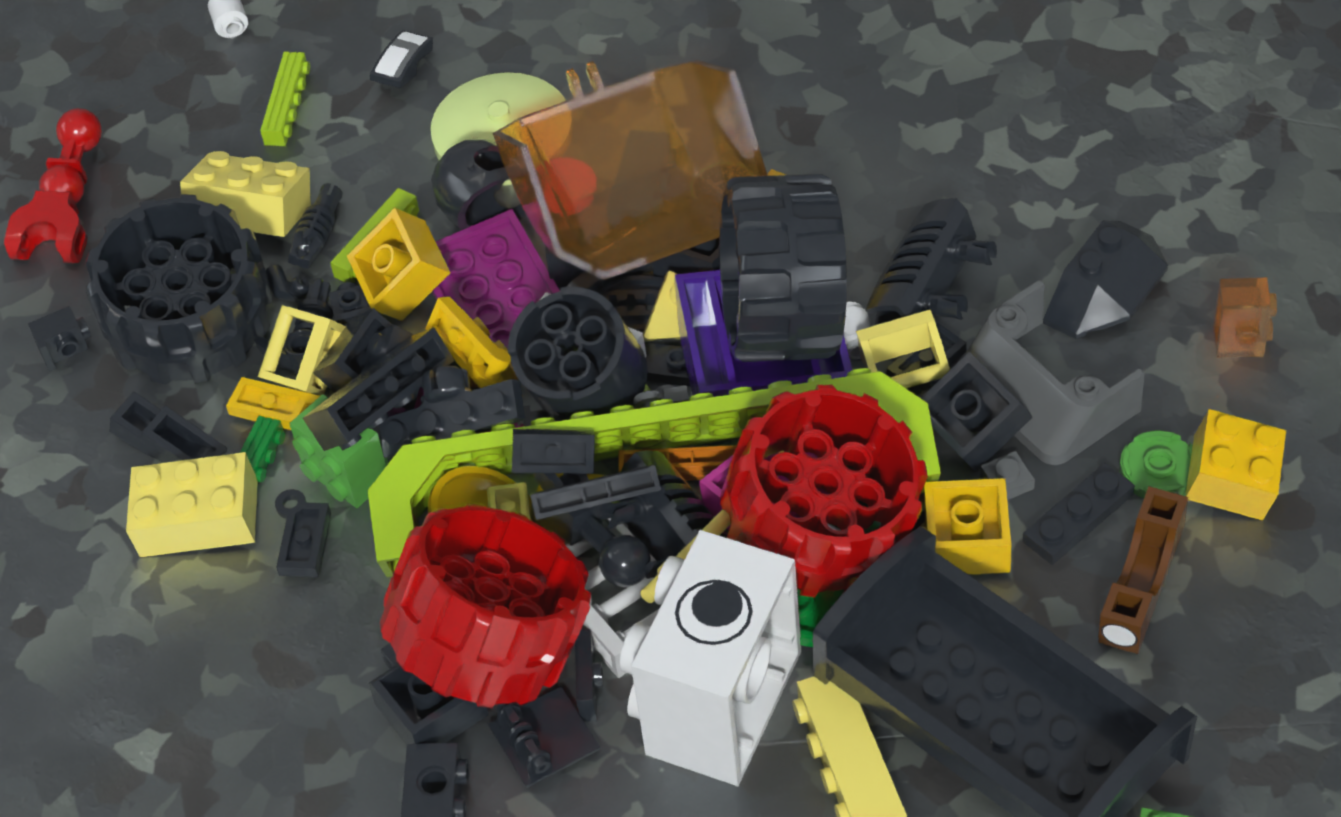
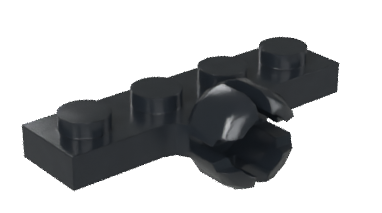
(453, 407)

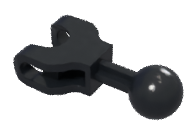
(620, 558)

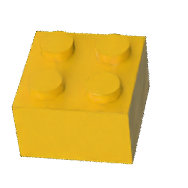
(398, 264)
(1236, 464)
(970, 523)

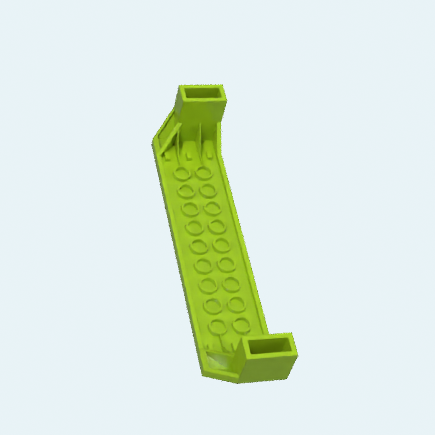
(406, 482)

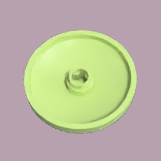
(488, 105)

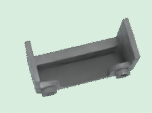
(1066, 415)

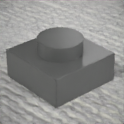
(1013, 470)

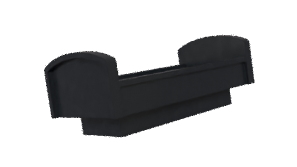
(993, 690)

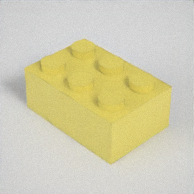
(262, 193)
(192, 505)

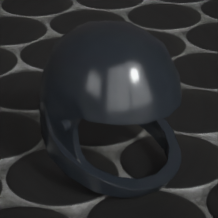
(468, 181)

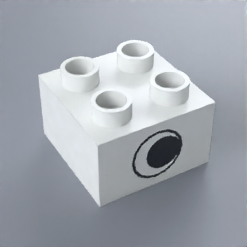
(714, 655)

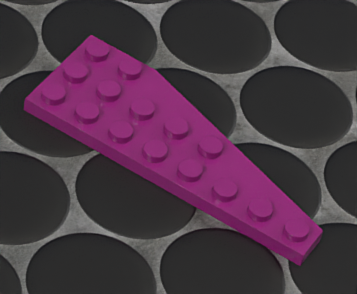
(493, 273)

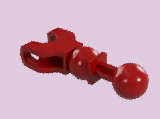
(53, 209)

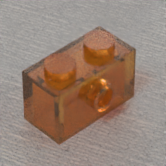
(1243, 317)

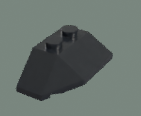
(1106, 280)

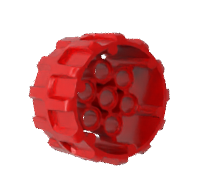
(840, 433)
(485, 605)

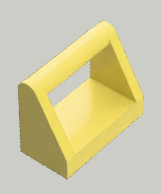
(901, 338)
(321, 340)

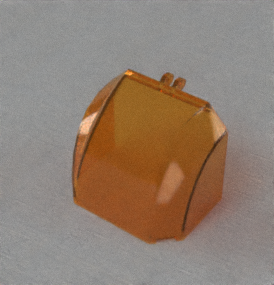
(632, 164)

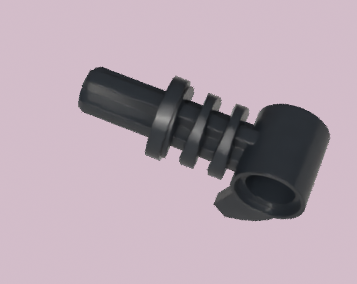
(297, 341)

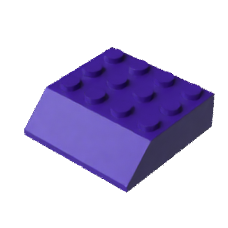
(707, 351)

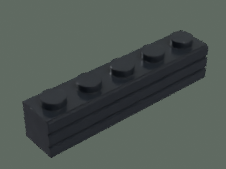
(595, 491)

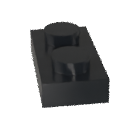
(553, 451)

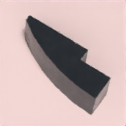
(161, 432)

